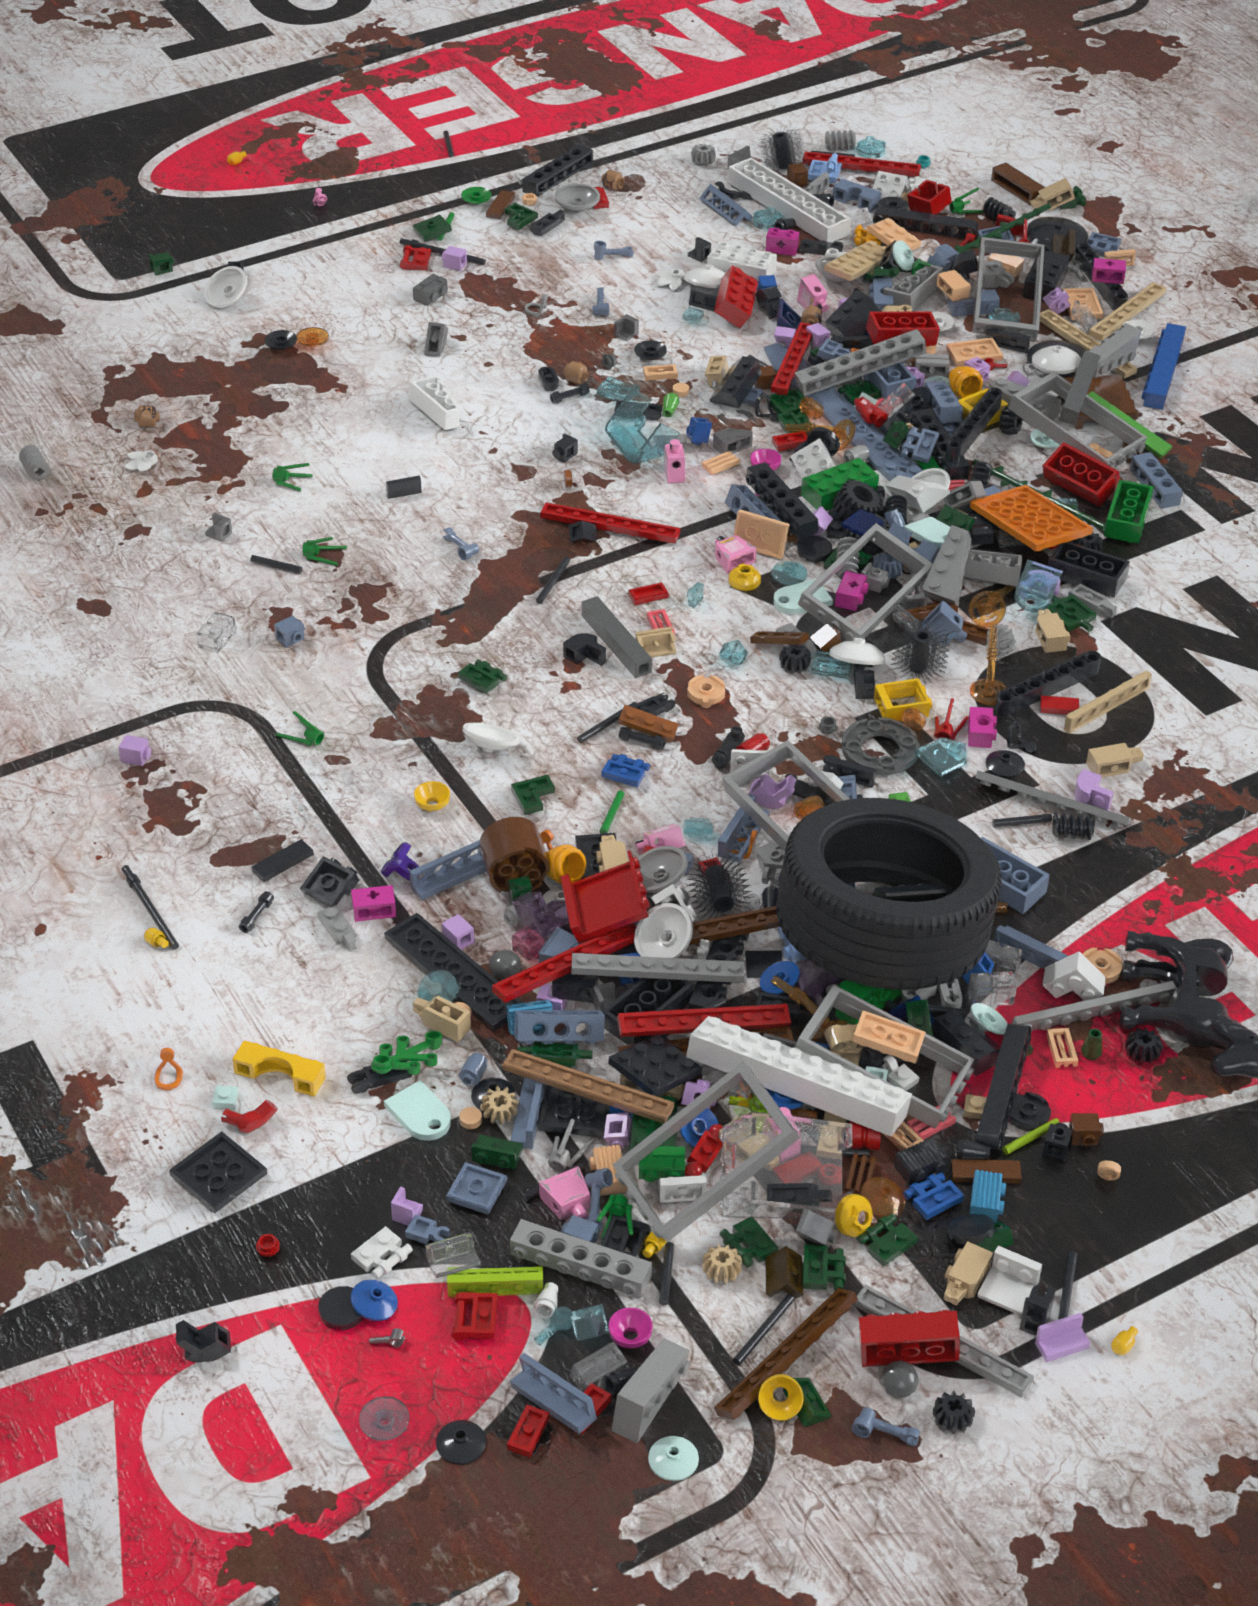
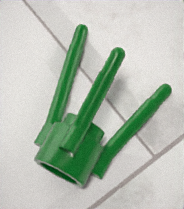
(958, 204)
(919, 264)
(281, 475)
(311, 549)
(312, 733)
(617, 1206)

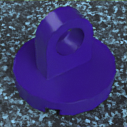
(400, 862)

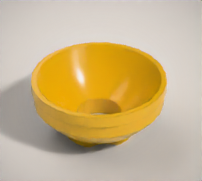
(744, 581)
(429, 792)
(847, 1215)
(780, 1409)

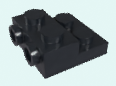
(330, 881)

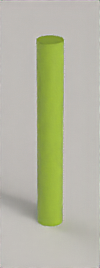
(1029, 1137)

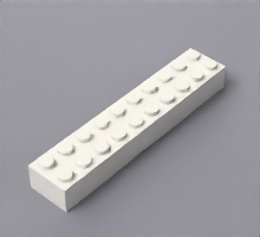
(790, 200)
(801, 1075)

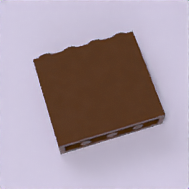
(1114, 391)

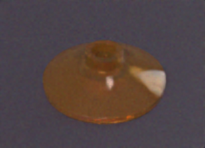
(312, 336)
(882, 1203)

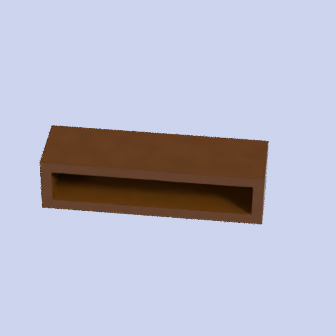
(1016, 182)

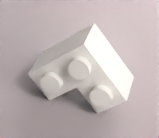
(1076, 975)

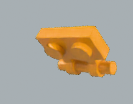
(862, 236)

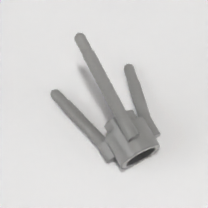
(560, 1158)

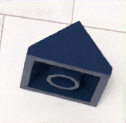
(787, 316)

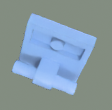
(832, 167)

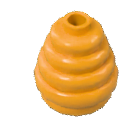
(965, 381)
(566, 860)

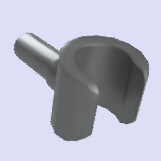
(395, 1340)

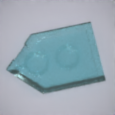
(943, 755)

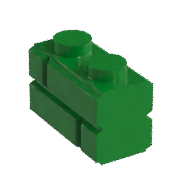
(663, 1163)

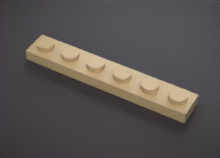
(1107, 702)

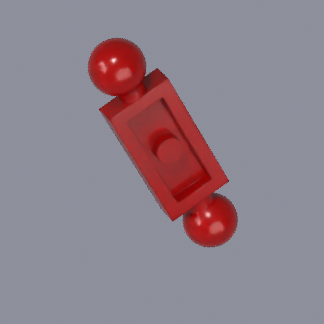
(704, 1152)

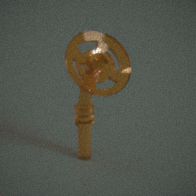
(841, 432)
(989, 606)
(990, 683)
(801, 997)

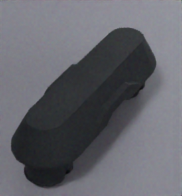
(732, 740)
(805, 790)

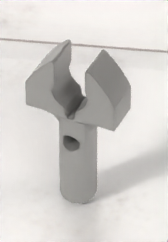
(1076, 268)

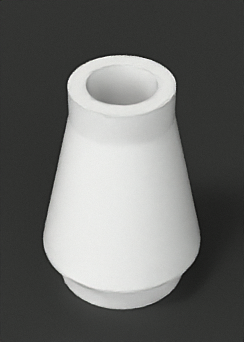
(546, 1301)

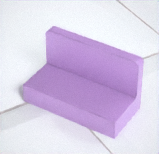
(1061, 1337)

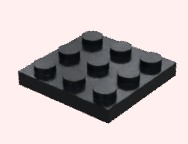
(655, 1065)
(562, 1106)
(218, 1172)

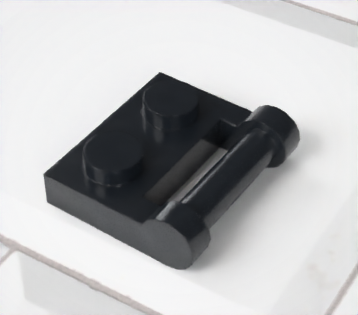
(618, 1236)

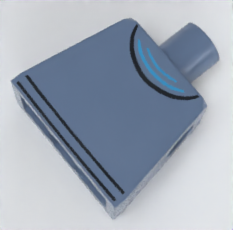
(948, 619)
(557, 943)

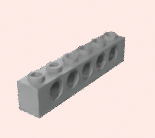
(580, 1258)

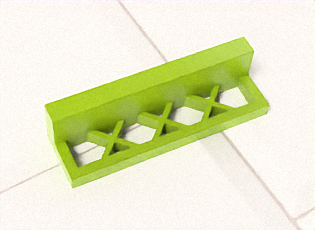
(497, 1280)

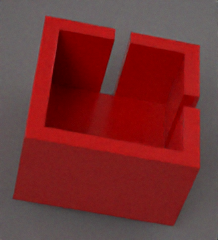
(932, 197)

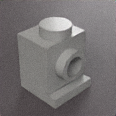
(876, 578)

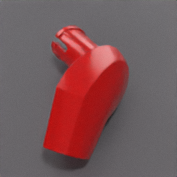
(250, 1120)

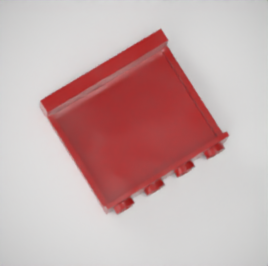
(606, 900)

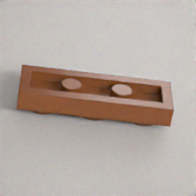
(648, 723)

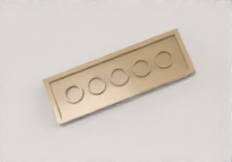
(856, 261)

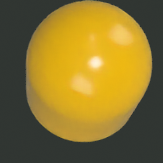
(236, 157)
(155, 938)
(653, 1245)
(1124, 1341)

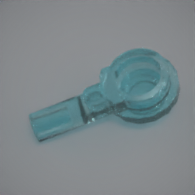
(560, 1320)

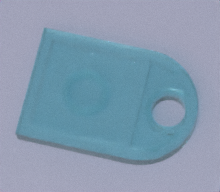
(1037, 584)

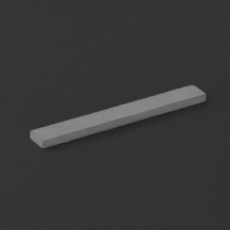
(971, 1355)

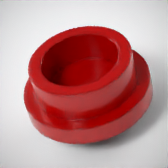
(267, 1245)

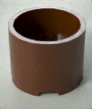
(512, 851)

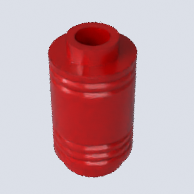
(757, 742)

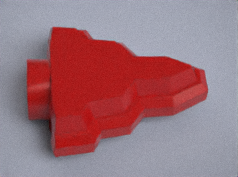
(870, 412)

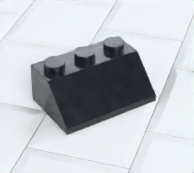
(852, 316)
(737, 382)
(911, 893)
(966, 1036)

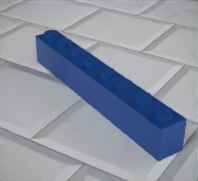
(1163, 366)

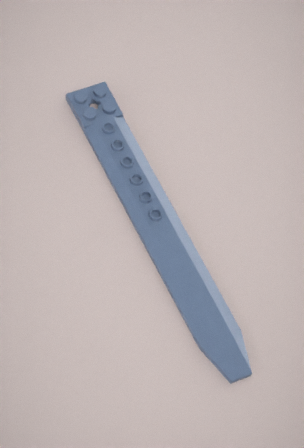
(837, 408)

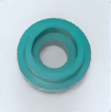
(924, 161)

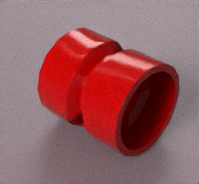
(865, 1137)

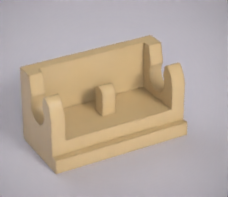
(716, 369)
(657, 641)

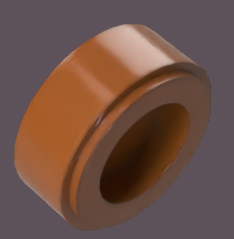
(568, 478)

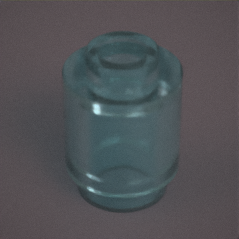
(698, 827)

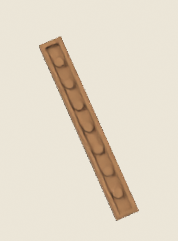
(588, 1086)

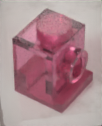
(530, 946)

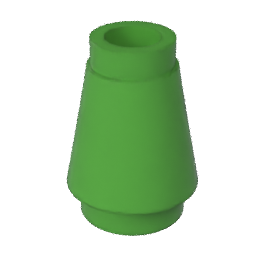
(670, 404)

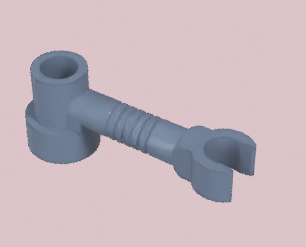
(600, 250)
(601, 308)
(465, 550)
(597, 1181)
(867, 1422)

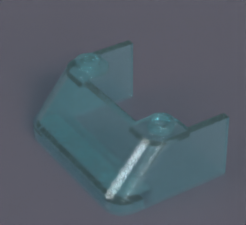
(625, 430)

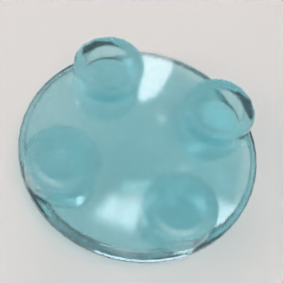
(440, 984)

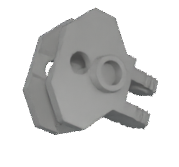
(995, 275)
(771, 862)

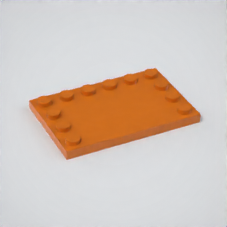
(1031, 517)

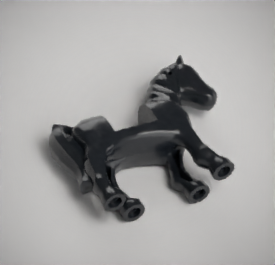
(1193, 1019)

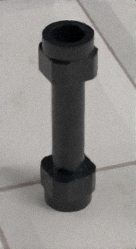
(557, 397)
(881, 491)
(626, 733)
(248, 923)

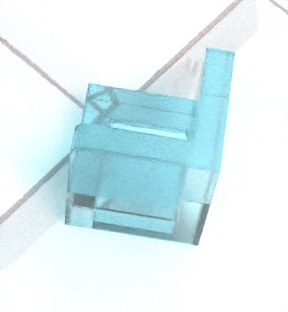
(589, 1322)

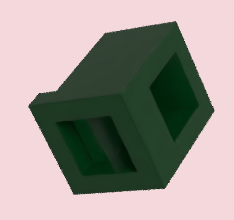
(161, 263)
(891, 439)
(518, 887)

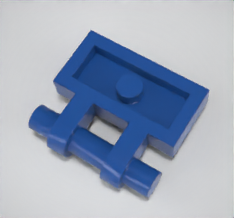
(625, 770)
(938, 1199)

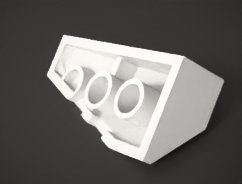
(918, 492)

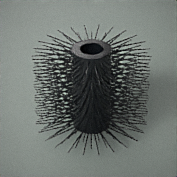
(782, 150)
(920, 651)
(719, 887)

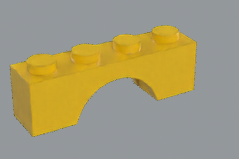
(255, 1059)

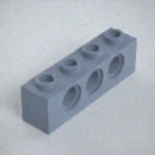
(944, 402)
(1150, 472)
(743, 498)
(526, 1019)

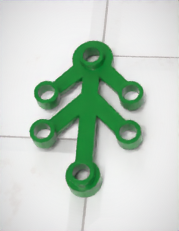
(384, 1063)

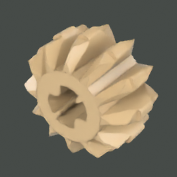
(505, 1111)
(722, 1264)

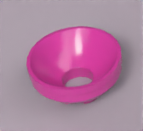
(769, 456)
(630, 1320)

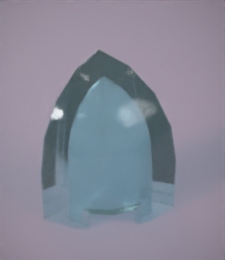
(733, 653)

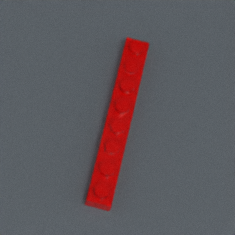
(867, 164)
(792, 360)
(611, 522)
(561, 964)
(688, 1020)

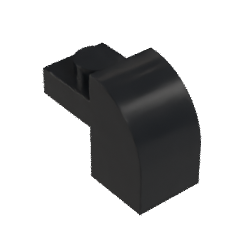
(966, 263)
(769, 299)
(584, 646)
(203, 1344)

